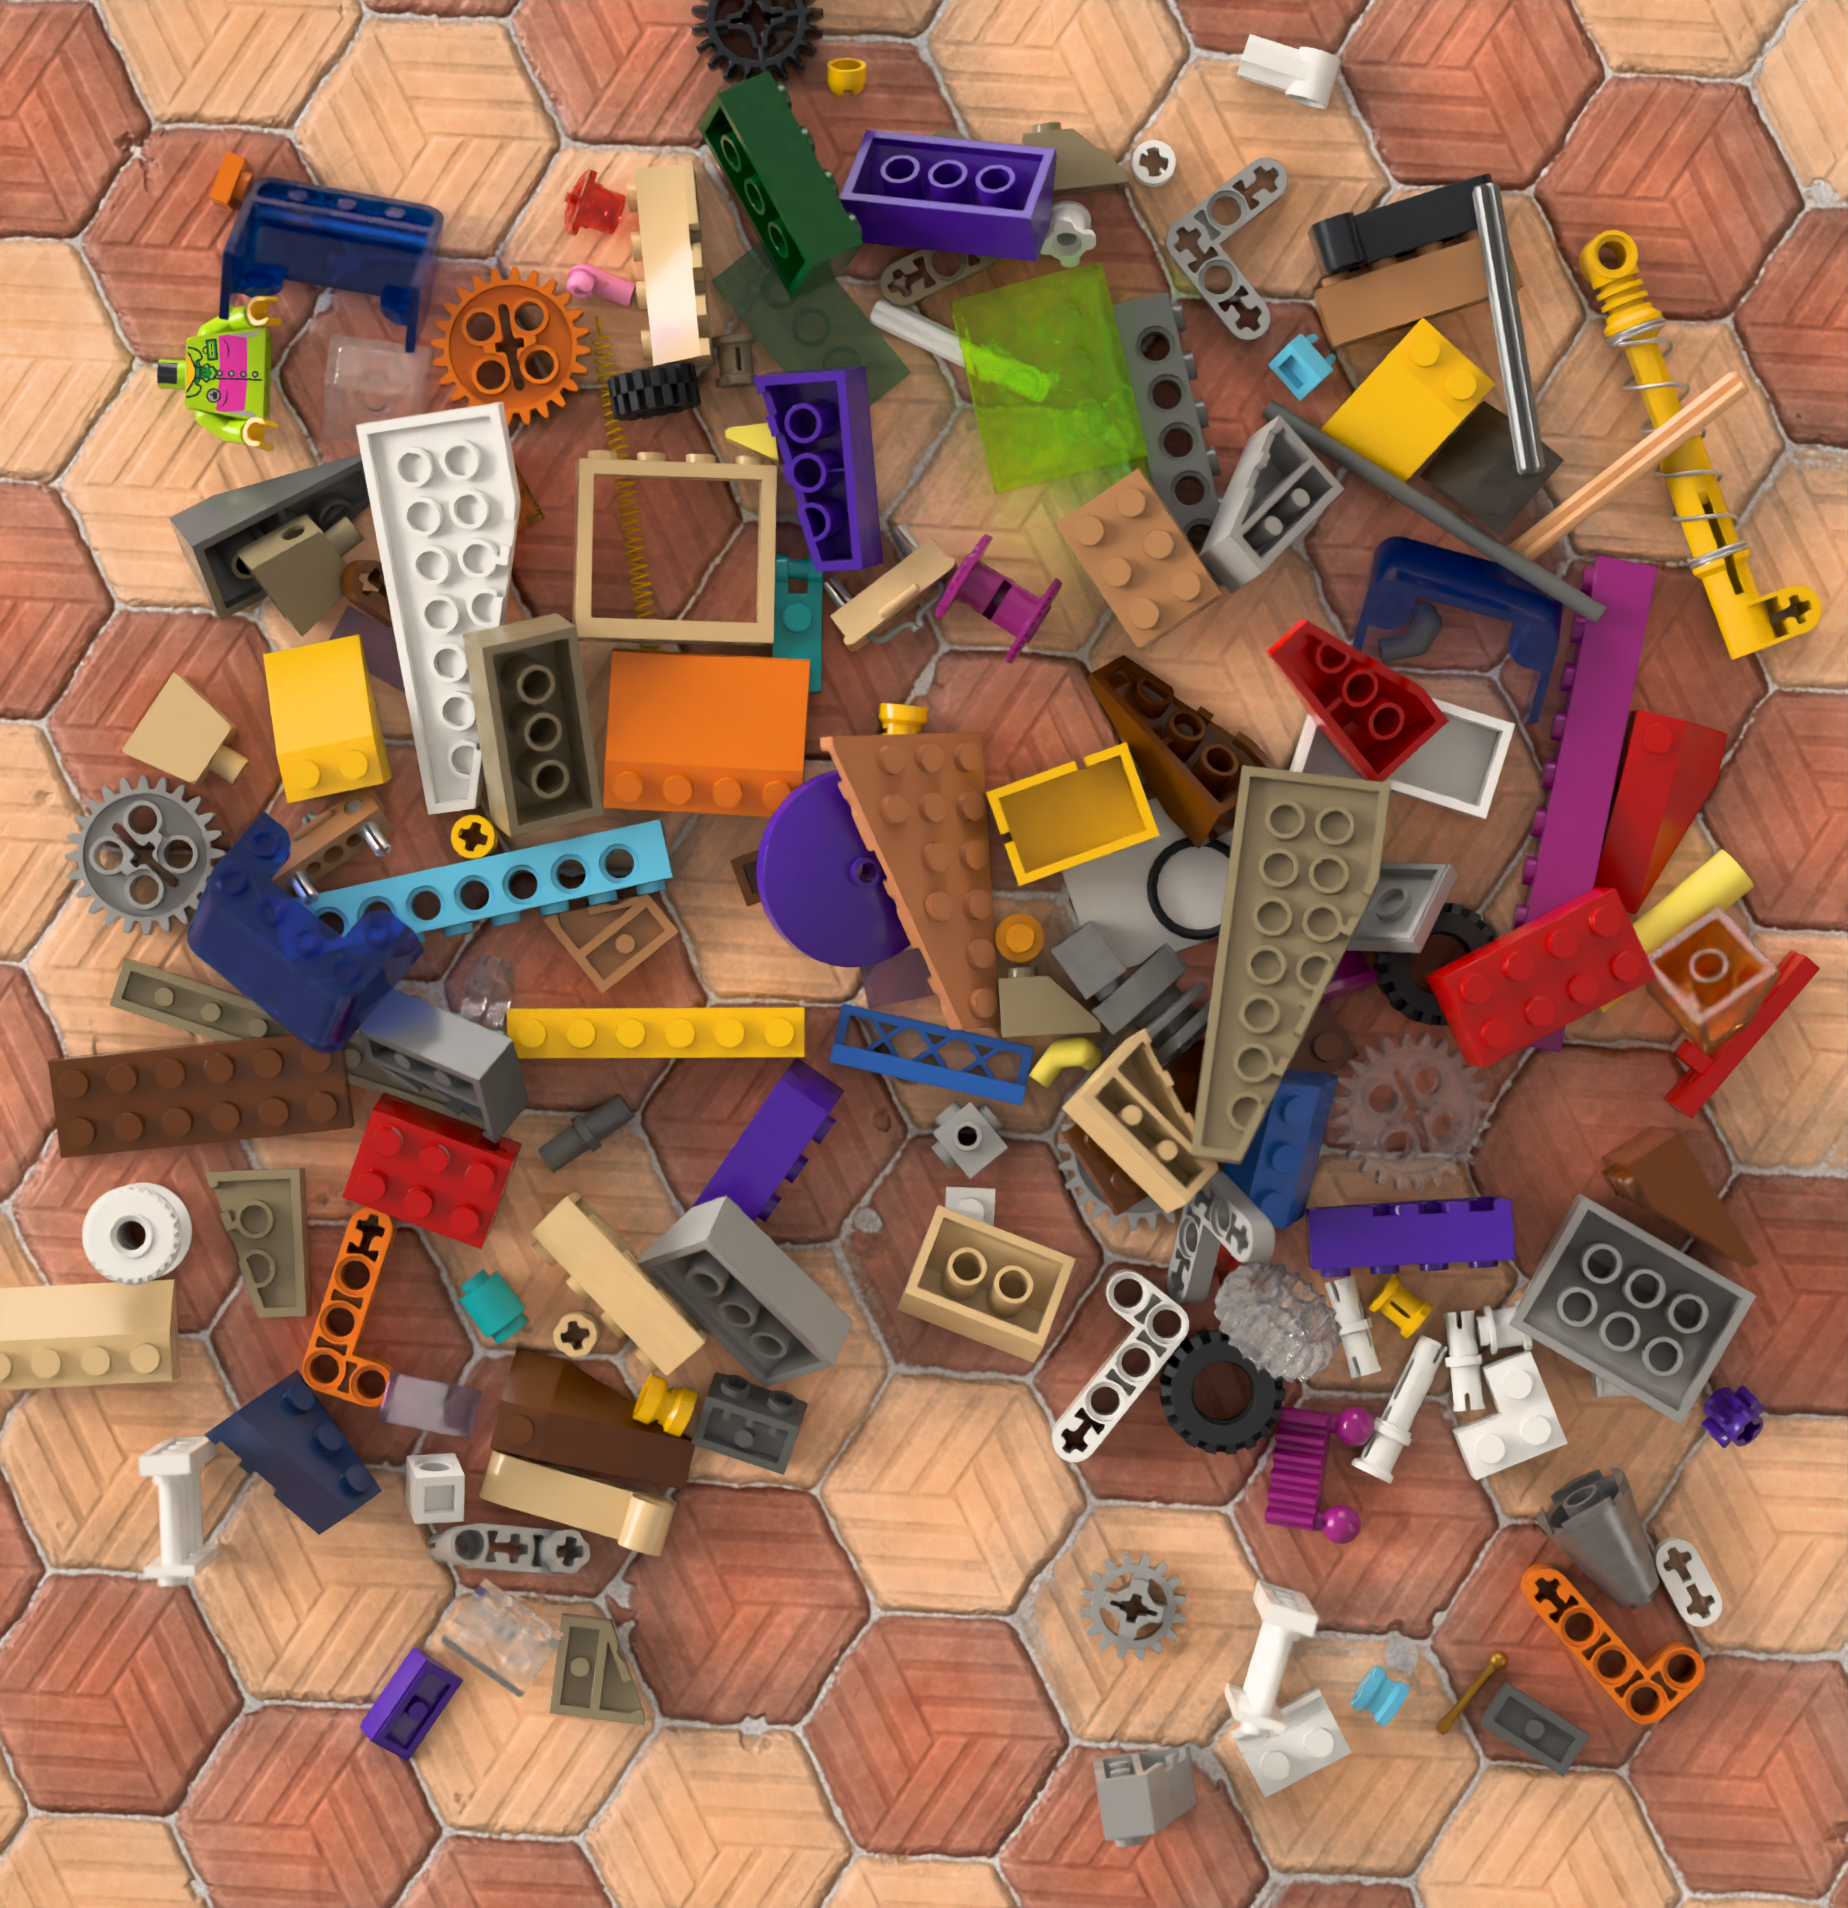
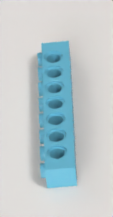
(643, 841)

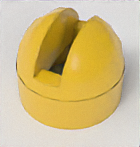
(846, 75)

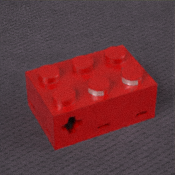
(431, 1170)

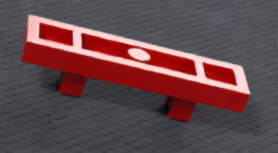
(1710, 1071)

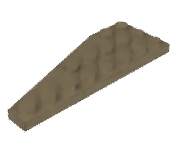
(1292, 901)

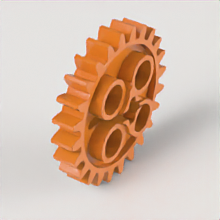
(554, 337)

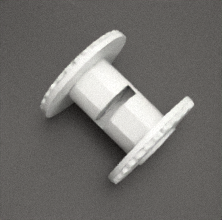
(109, 1240)

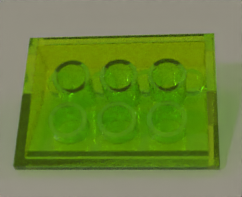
(1049, 378)

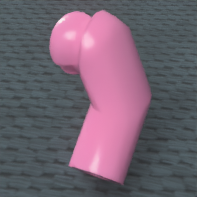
(589, 280)

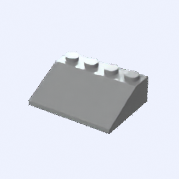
(1631, 1308)

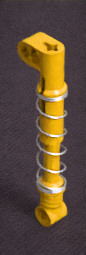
(1688, 473)

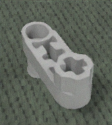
(535, 1555)

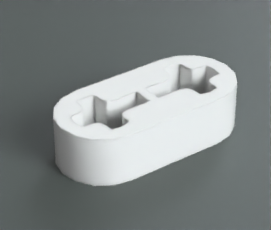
(1697, 1576)

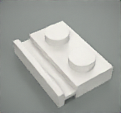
(1307, 1745)

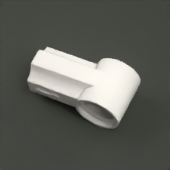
(1302, 74)

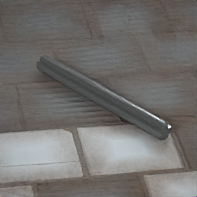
(1508, 329)

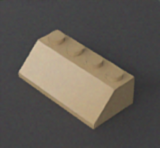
(88, 1334)

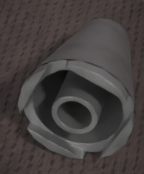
(1603, 1536)

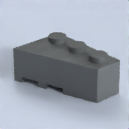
(448, 1056)

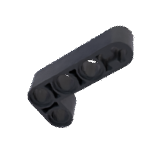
(1395, 229)

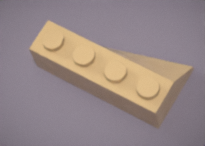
(672, 264)

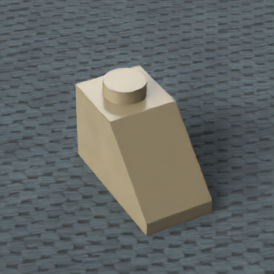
(1079, 163)
(1039, 1006)

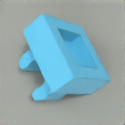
(1302, 366)

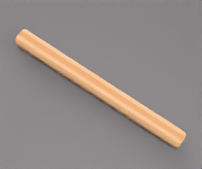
(1631, 466)

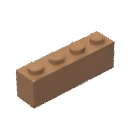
(1404, 292)

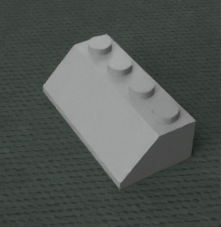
(747, 1293)

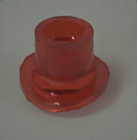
(592, 206)

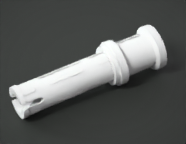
(1393, 1426)

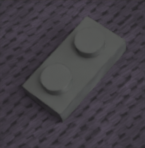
(1533, 1728)

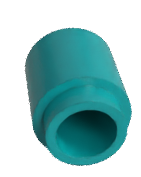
(493, 1305)

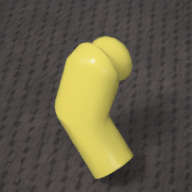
(1063, 1054)

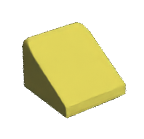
(755, 439)

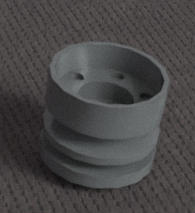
(1155, 1003)

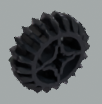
(735, 27)

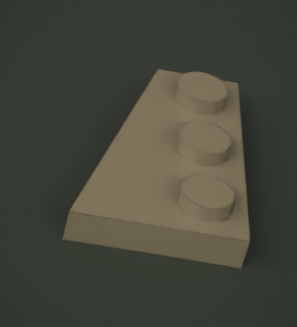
(270, 1233)

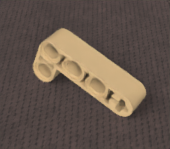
(579, 1500)

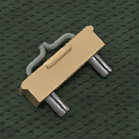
(893, 594)

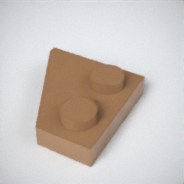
(613, 936)

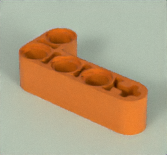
(359, 1302)
(1600, 1638)

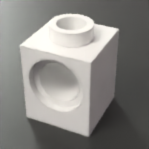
(435, 1488)

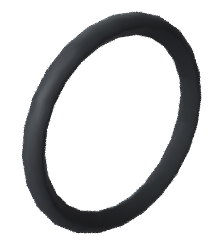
(1153, 895)

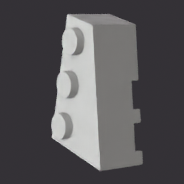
(1143, 1792)

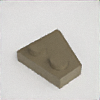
(593, 1673)

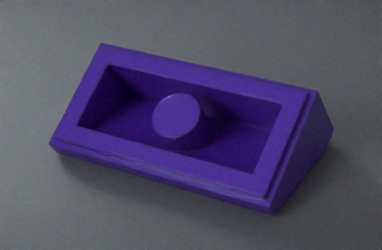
(410, 1704)

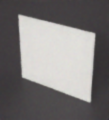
(1115, 896)

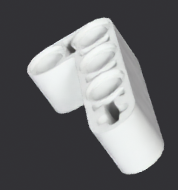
(1111, 1372)

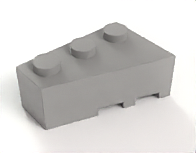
(1267, 504)

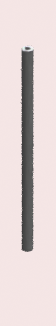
(1438, 514)

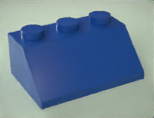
(1287, 1147)

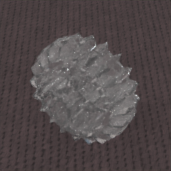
(1277, 1320)

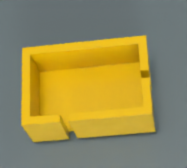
(1072, 814)

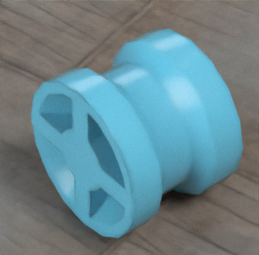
(1380, 1695)

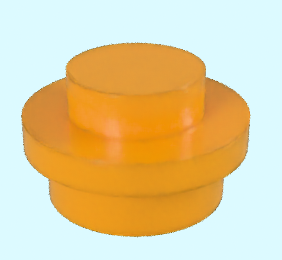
(1019, 937)

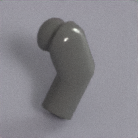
(1418, 637)

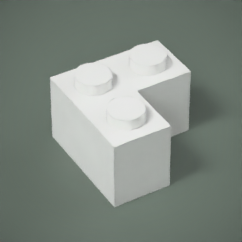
(1521, 1425)

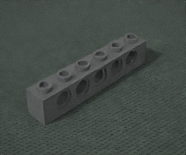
(1160, 318)

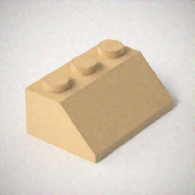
(986, 1284)

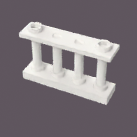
(176, 1470)
(1284, 1618)

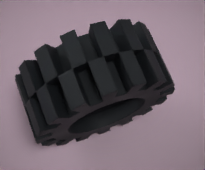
(654, 391)

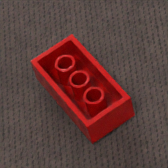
(1541, 976)

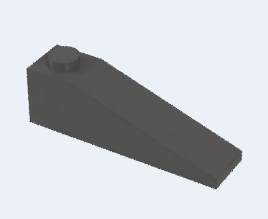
(230, 520)

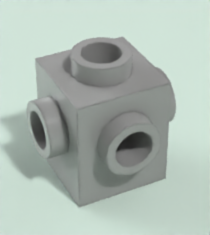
(987, 1144)

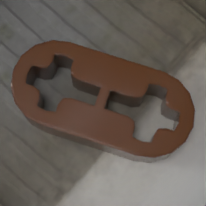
(371, 602)

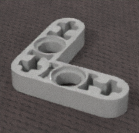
(1214, 234)
(1213, 1217)

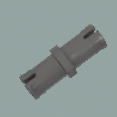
(586, 1133)

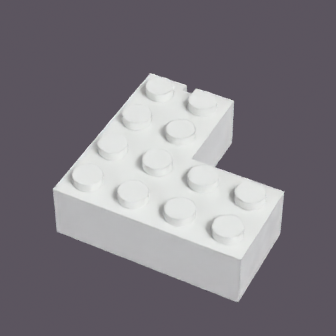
(1449, 771)

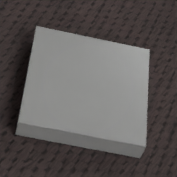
(1404, 907)

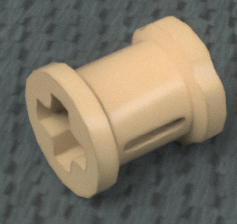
(584, 1320)

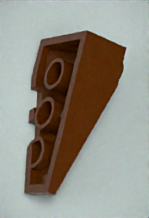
(1179, 750)
(576, 1421)

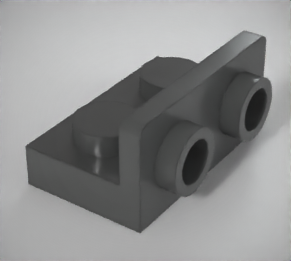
(749, 1422)

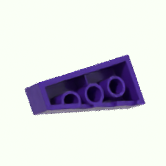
(1410, 1234)

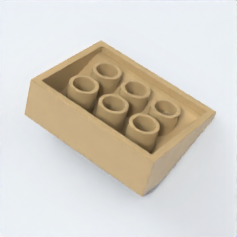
(609, 1272)

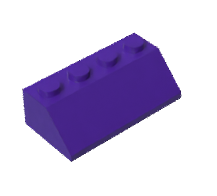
(951, 194)

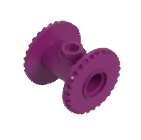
(998, 598)

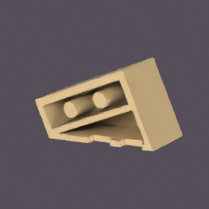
(1142, 1124)

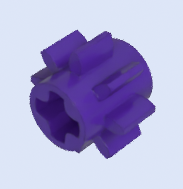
(1733, 1416)

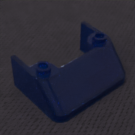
(337, 243)
(1413, 569)

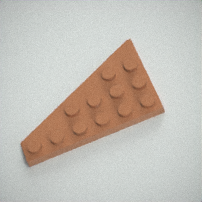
(927, 821)

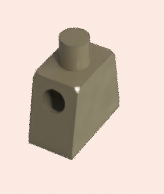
(301, 567)

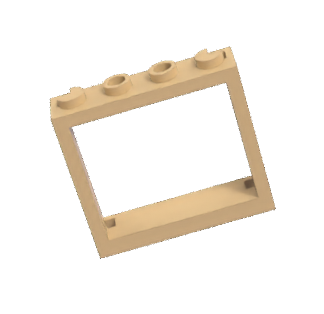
(697, 467)

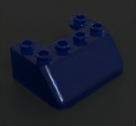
(285, 954)

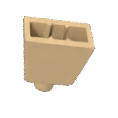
(186, 736)

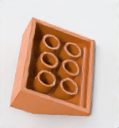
(704, 732)

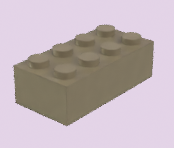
(533, 724)

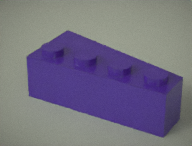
(829, 461)
(774, 1142)

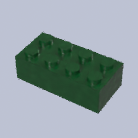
(781, 183)

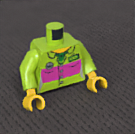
(228, 374)

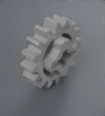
(1128, 1626)

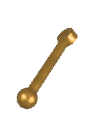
(1497, 1661)

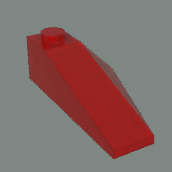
(1356, 702)
(1656, 794)

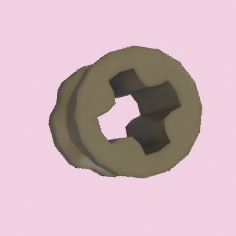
(735, 360)

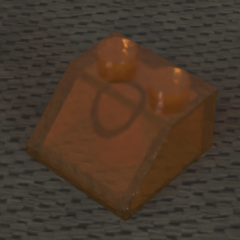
(1711, 979)

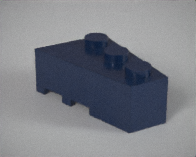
(298, 1452)

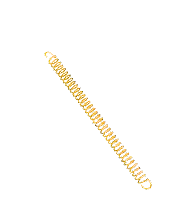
(626, 483)

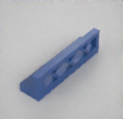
(925, 1072)

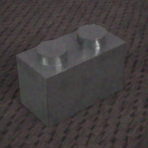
(1089, 962)

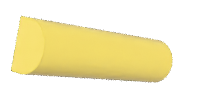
(1713, 884)

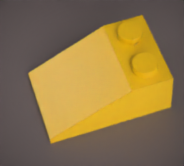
(1410, 402)
(325, 719)

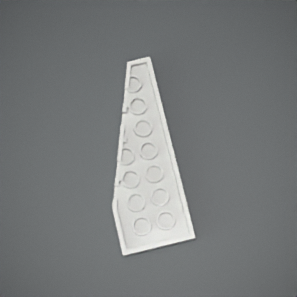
(446, 546)

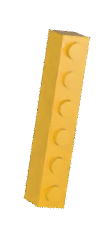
(658, 1032)

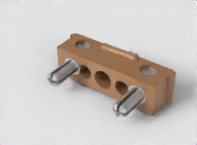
(332, 840)

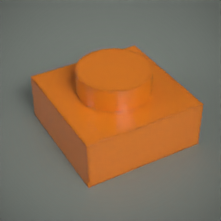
(232, 181)

